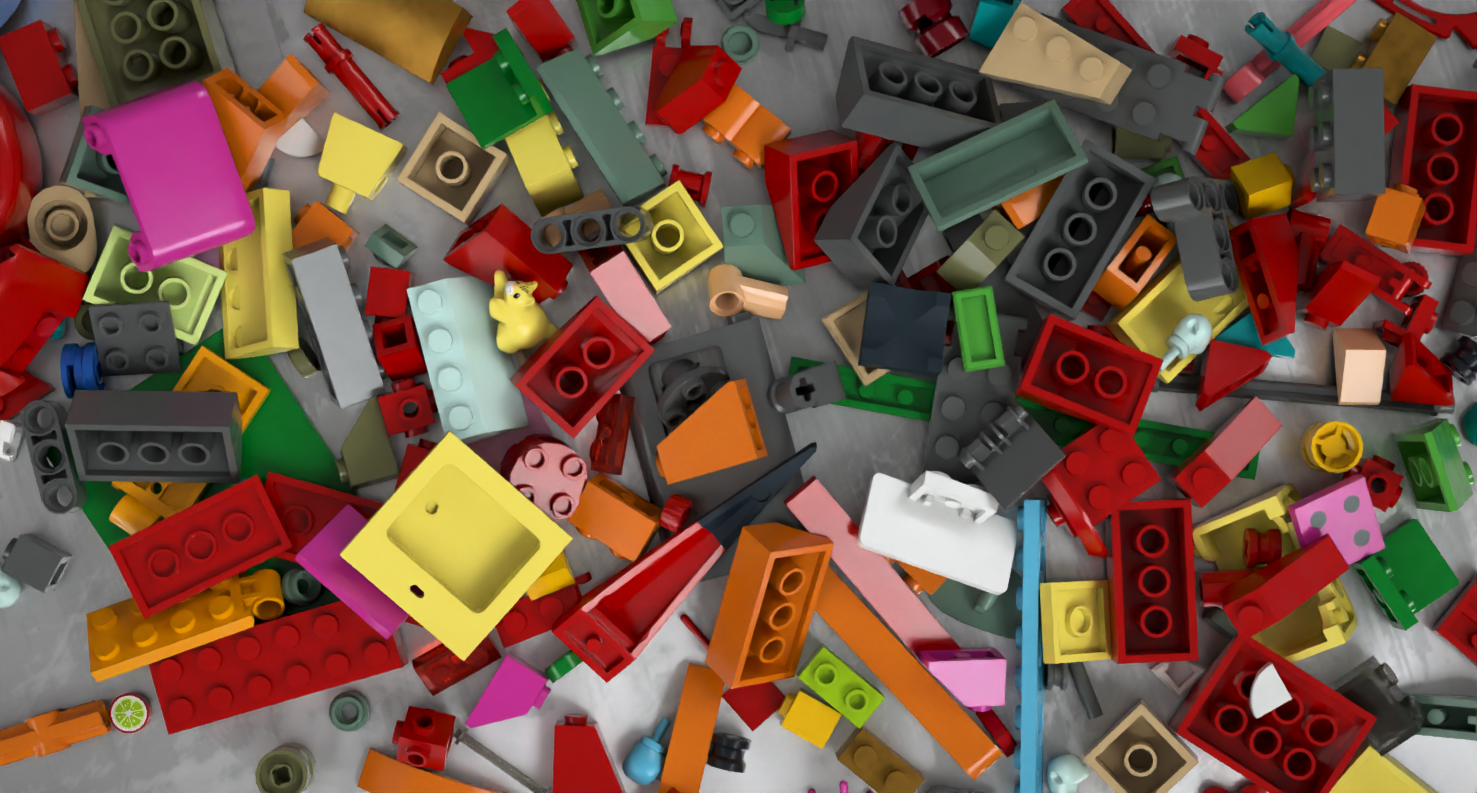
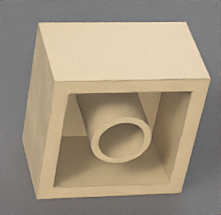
(453, 169)
(1141, 754)

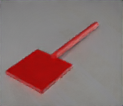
(752, 702)

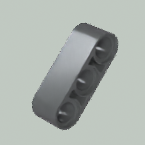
(573, 233)
(39, 443)

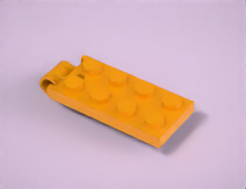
(205, 373)
(125, 641)

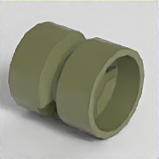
(286, 769)

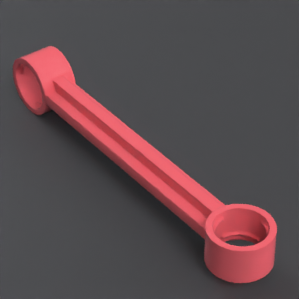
(1303, 30)

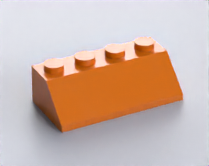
(767, 604)

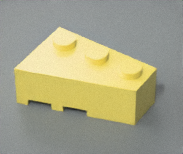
(545, 163)

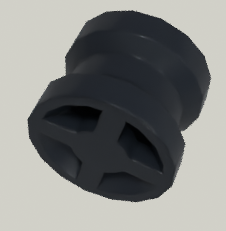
(1462, 360)
(728, 752)

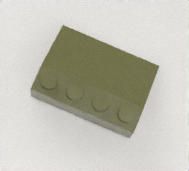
(153, 44)

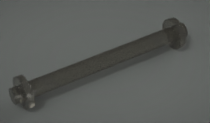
(499, 762)

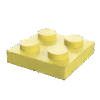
(1075, 621)

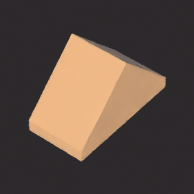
(1358, 365)

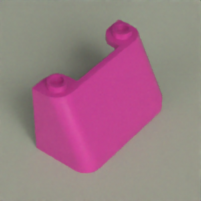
(173, 173)

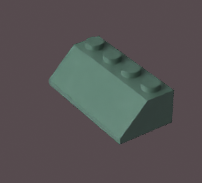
(602, 128)

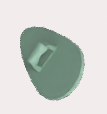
(980, 608)

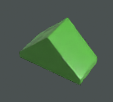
(1271, 115)

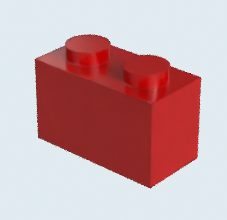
(40, 67)

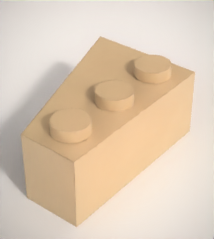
(1051, 58)

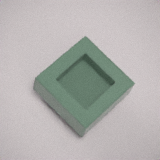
(390, 247)

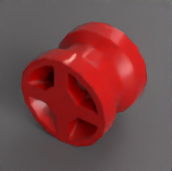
(1261, 547)

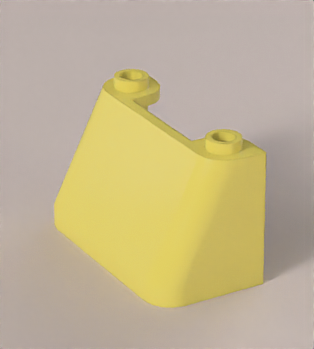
(1315, 625)

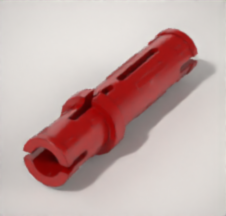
(340, 63)

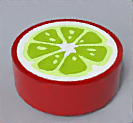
(130, 712)

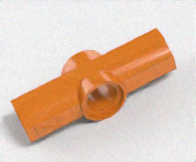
(53, 731)

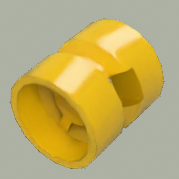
(1331, 446)

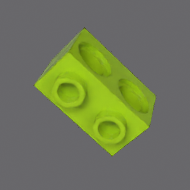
(840, 685)

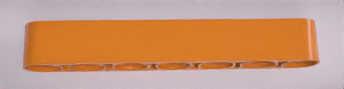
(905, 677)

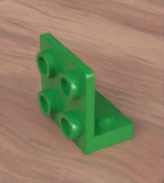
(499, 94)
(1406, 574)

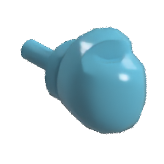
(646, 758)

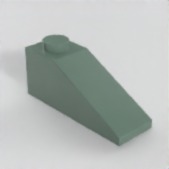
(1448, 716)

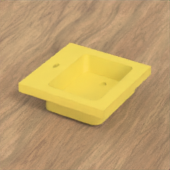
(460, 540)

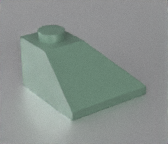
(756, 245)

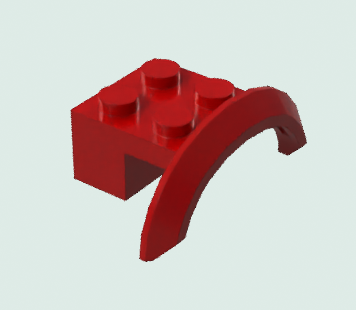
(1096, 479)

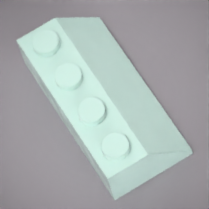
(463, 359)

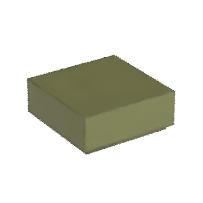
(1335, 50)

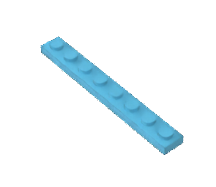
(1031, 675)

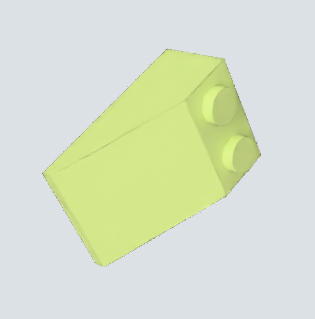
(187, 284)

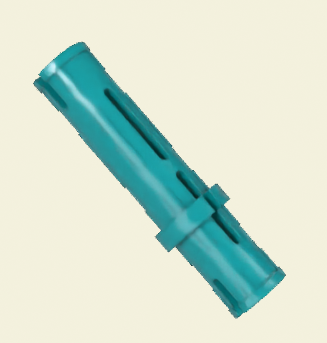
(1283, 48)

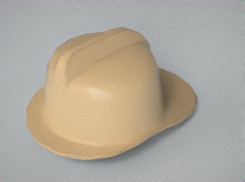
(63, 227)

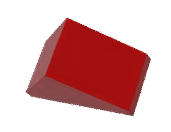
(1226, 369)
(1419, 375)

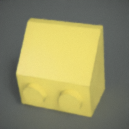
(678, 239)

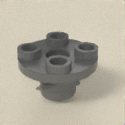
(687, 389)

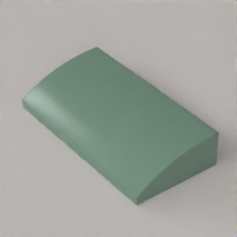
(997, 165)

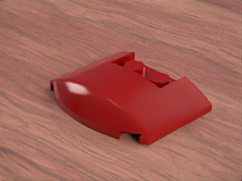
(33, 303)

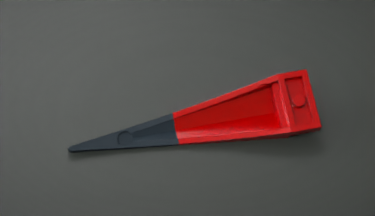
(630, 607)

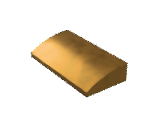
(405, 32)

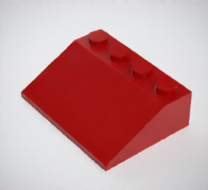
(1285, 751)

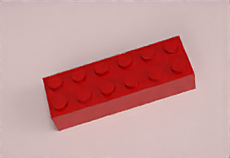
(272, 665)

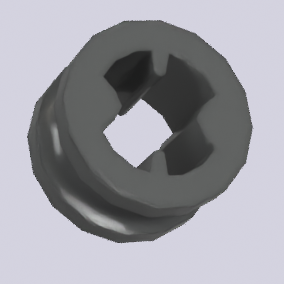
(1056, 676)

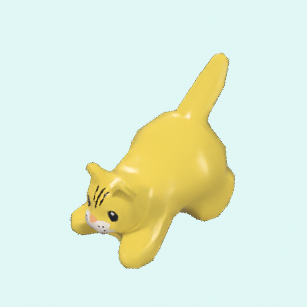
(520, 318)

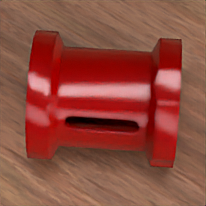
(695, 184)

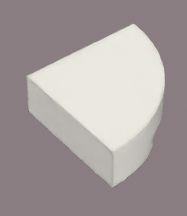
(301, 141)
(10, 439)
(1178, 675)
(1267, 691)

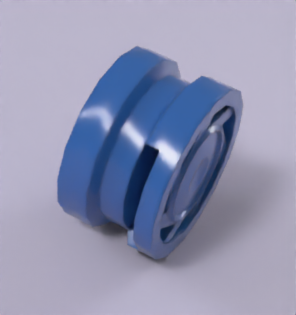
(80, 368)

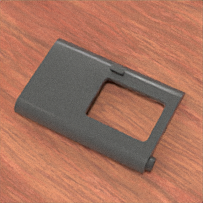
(744, 357)

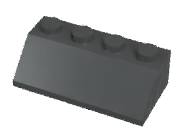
(913, 97)
(1079, 231)
(156, 436)

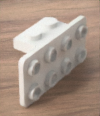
(940, 529)

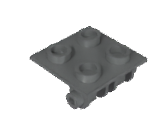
(136, 338)
(1011, 455)

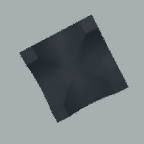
(904, 329)

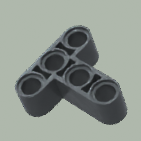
(1199, 217)

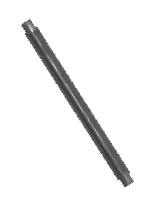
(1297, 393)

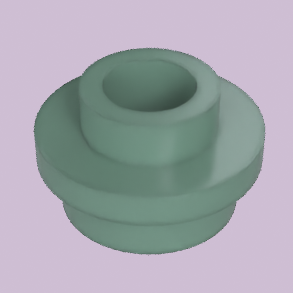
(310, 587)
(336, 711)

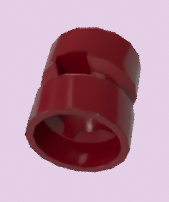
(937, 37)

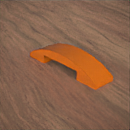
(692, 730)
(387, 775)

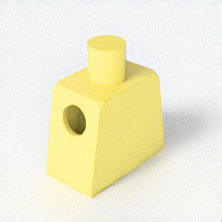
(356, 161)

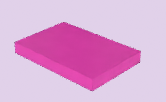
(323, 561)

